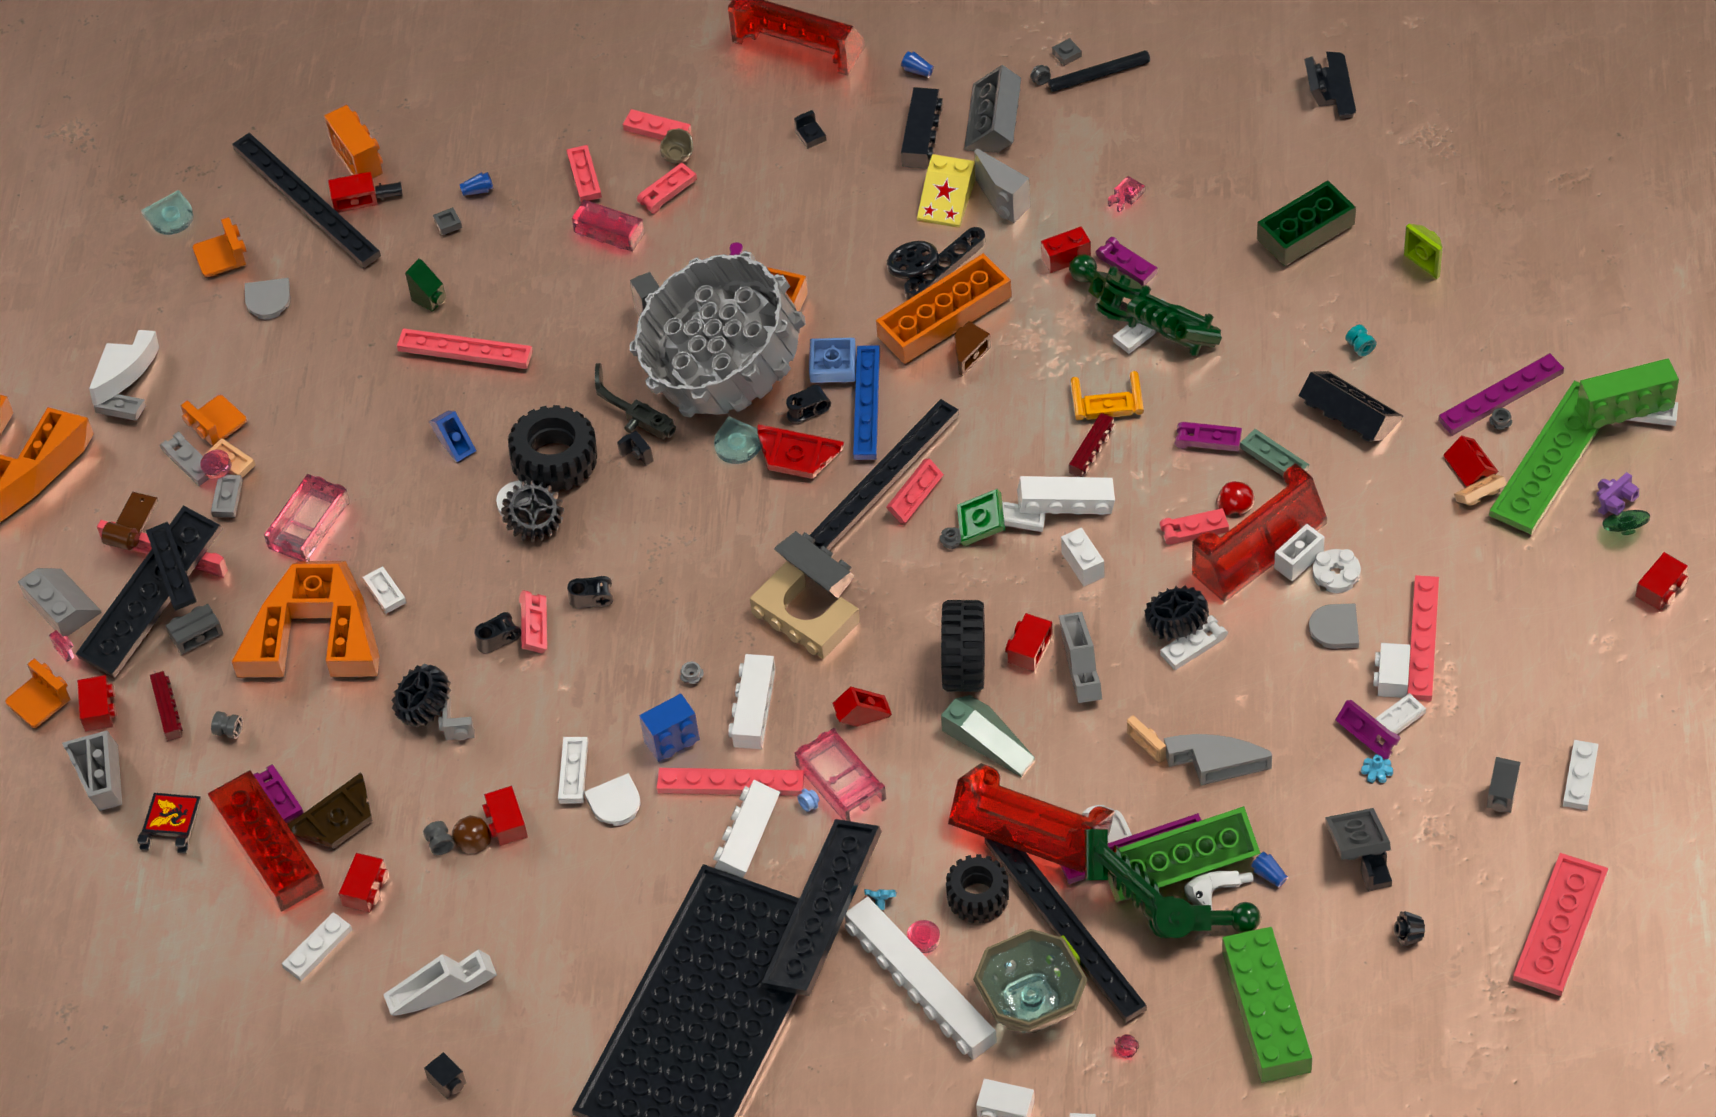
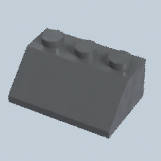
(816, 562)

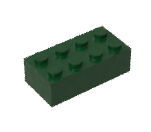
(1306, 223)

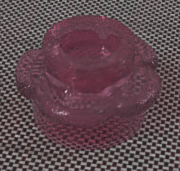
(1126, 1046)

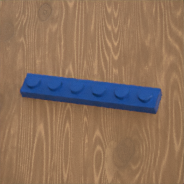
(866, 403)

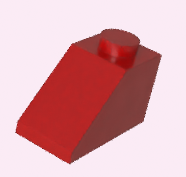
(861, 707)

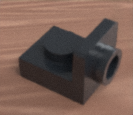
(808, 129)
(637, 445)

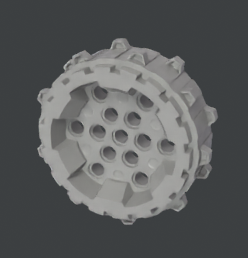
(717, 334)

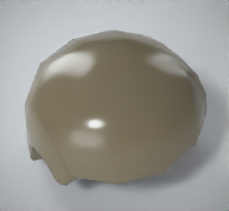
(676, 146)

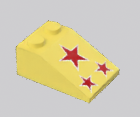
(946, 190)

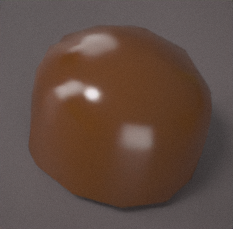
(471, 834)

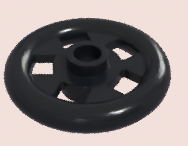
(912, 259)

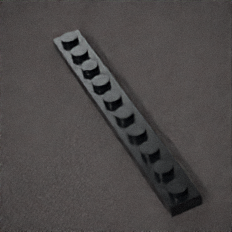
(306, 200)
(884, 474)
(1065, 922)

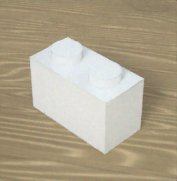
(1299, 552)
(1082, 556)
(1393, 670)
(1004, 1100)

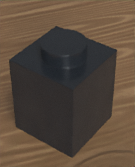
(445, 1075)

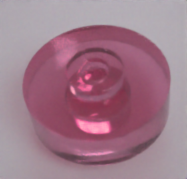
(215, 464)
(924, 935)

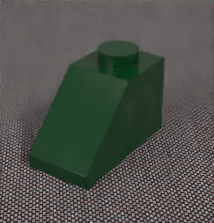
(425, 286)

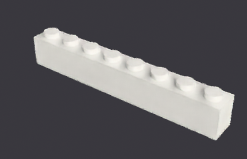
(920, 978)

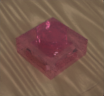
(62, 645)

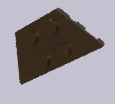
(336, 815)

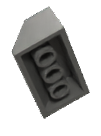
(993, 111)

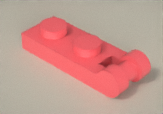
(666, 187)
(1194, 526)
(533, 622)

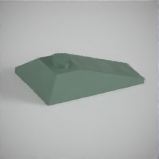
(986, 733)

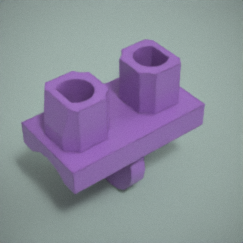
(1613, 492)

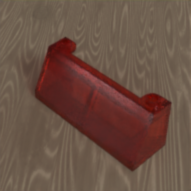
(754, 17)
(1249, 548)
(1023, 821)

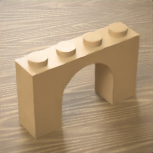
(817, 634)

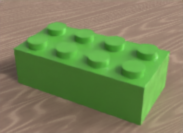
(1627, 394)

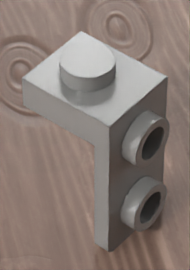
(455, 728)

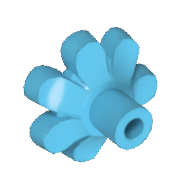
(1377, 768)
(880, 896)

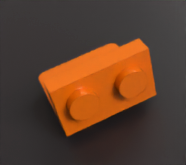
(221, 252)
(214, 419)
(39, 696)

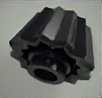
(1409, 928)

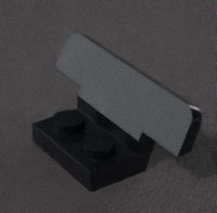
(1332, 84)

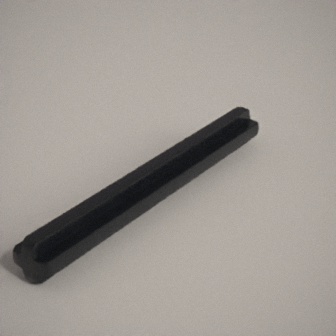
(1099, 71)

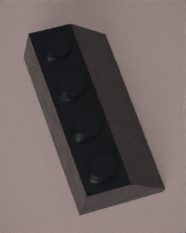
(1349, 405)

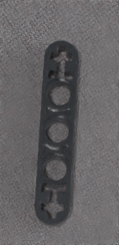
(948, 255)

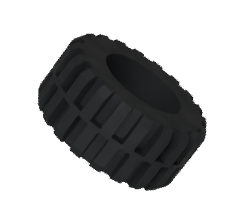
(548, 427)
(963, 645)

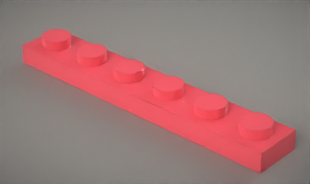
(464, 348)
(210, 562)
(1423, 637)
(727, 780)

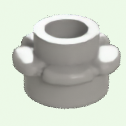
(687, 669)

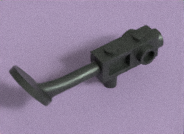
(637, 413)

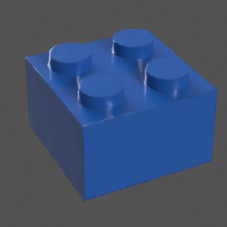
(669, 727)

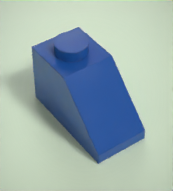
(452, 435)

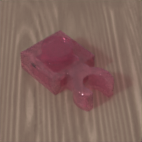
(1127, 191)

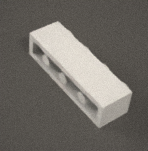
(1065, 495)
(753, 701)
(747, 829)

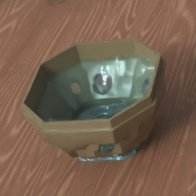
(1030, 981)

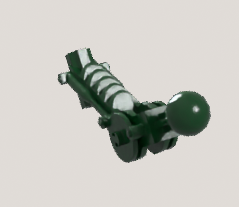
(1168, 319)
(1166, 915)

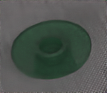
(1626, 521)

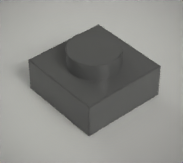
(1066, 52)
(447, 221)

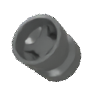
(226, 725)
(439, 839)

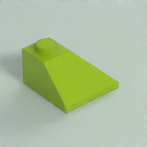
(1423, 248)

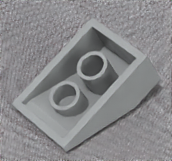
(1003, 186)

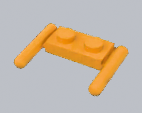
(1110, 404)

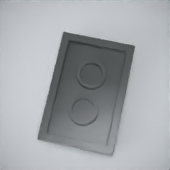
(1358, 834)

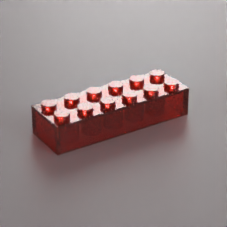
(265, 840)

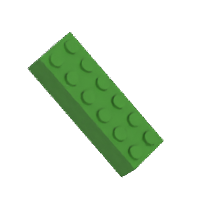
(1192, 849)
(1266, 1004)

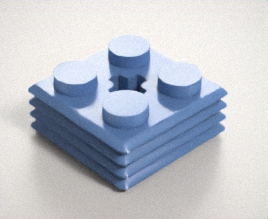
(832, 360)

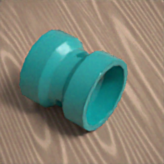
(1362, 342)

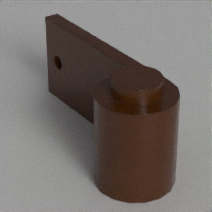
(131, 522)

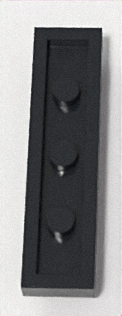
(171, 566)

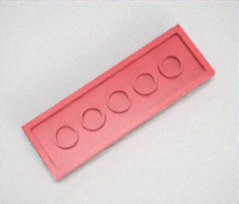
(1560, 924)

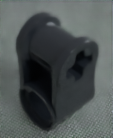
(808, 403)
(590, 592)
(496, 633)

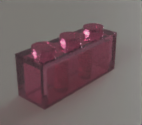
(608, 225)

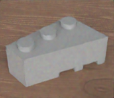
(97, 767)

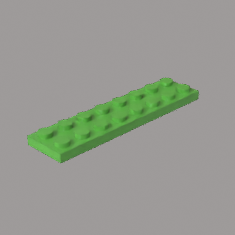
(1545, 467)

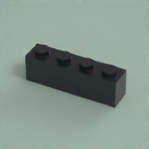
(920, 127)

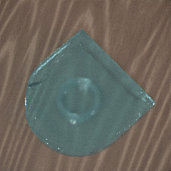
(169, 214)
(736, 442)

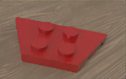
(796, 452)

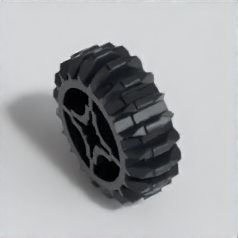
(532, 491)
(1176, 613)
(421, 695)

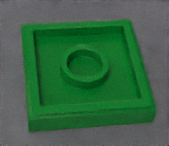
(981, 517)

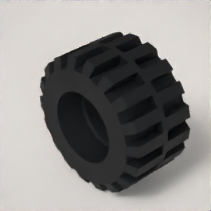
(977, 871)

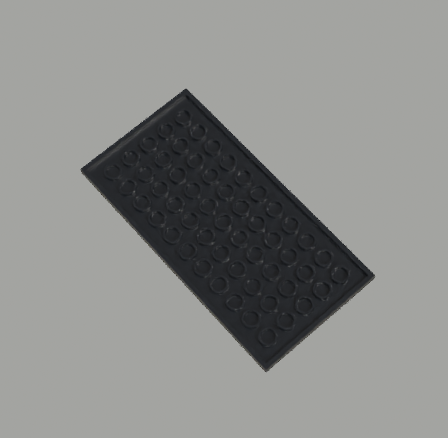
(700, 1010)

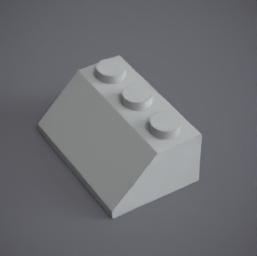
(58, 599)

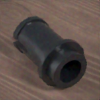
(388, 190)

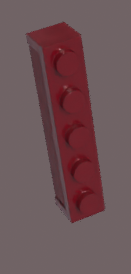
(1091, 445)
(166, 705)

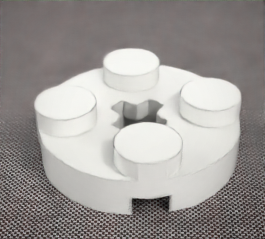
(1339, 559)

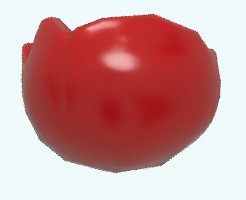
(1235, 498)

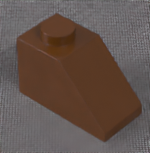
(970, 346)

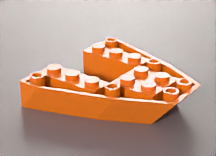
(49, 451)
(311, 591)

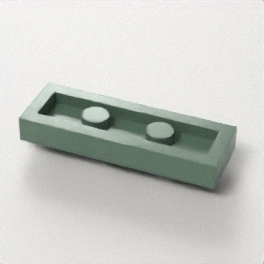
(1270, 452)

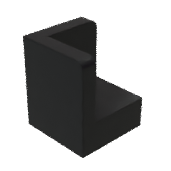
(1375, 871)

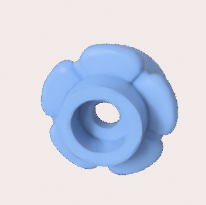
(808, 800)

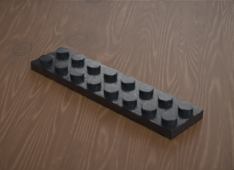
(145, 597)
(822, 907)

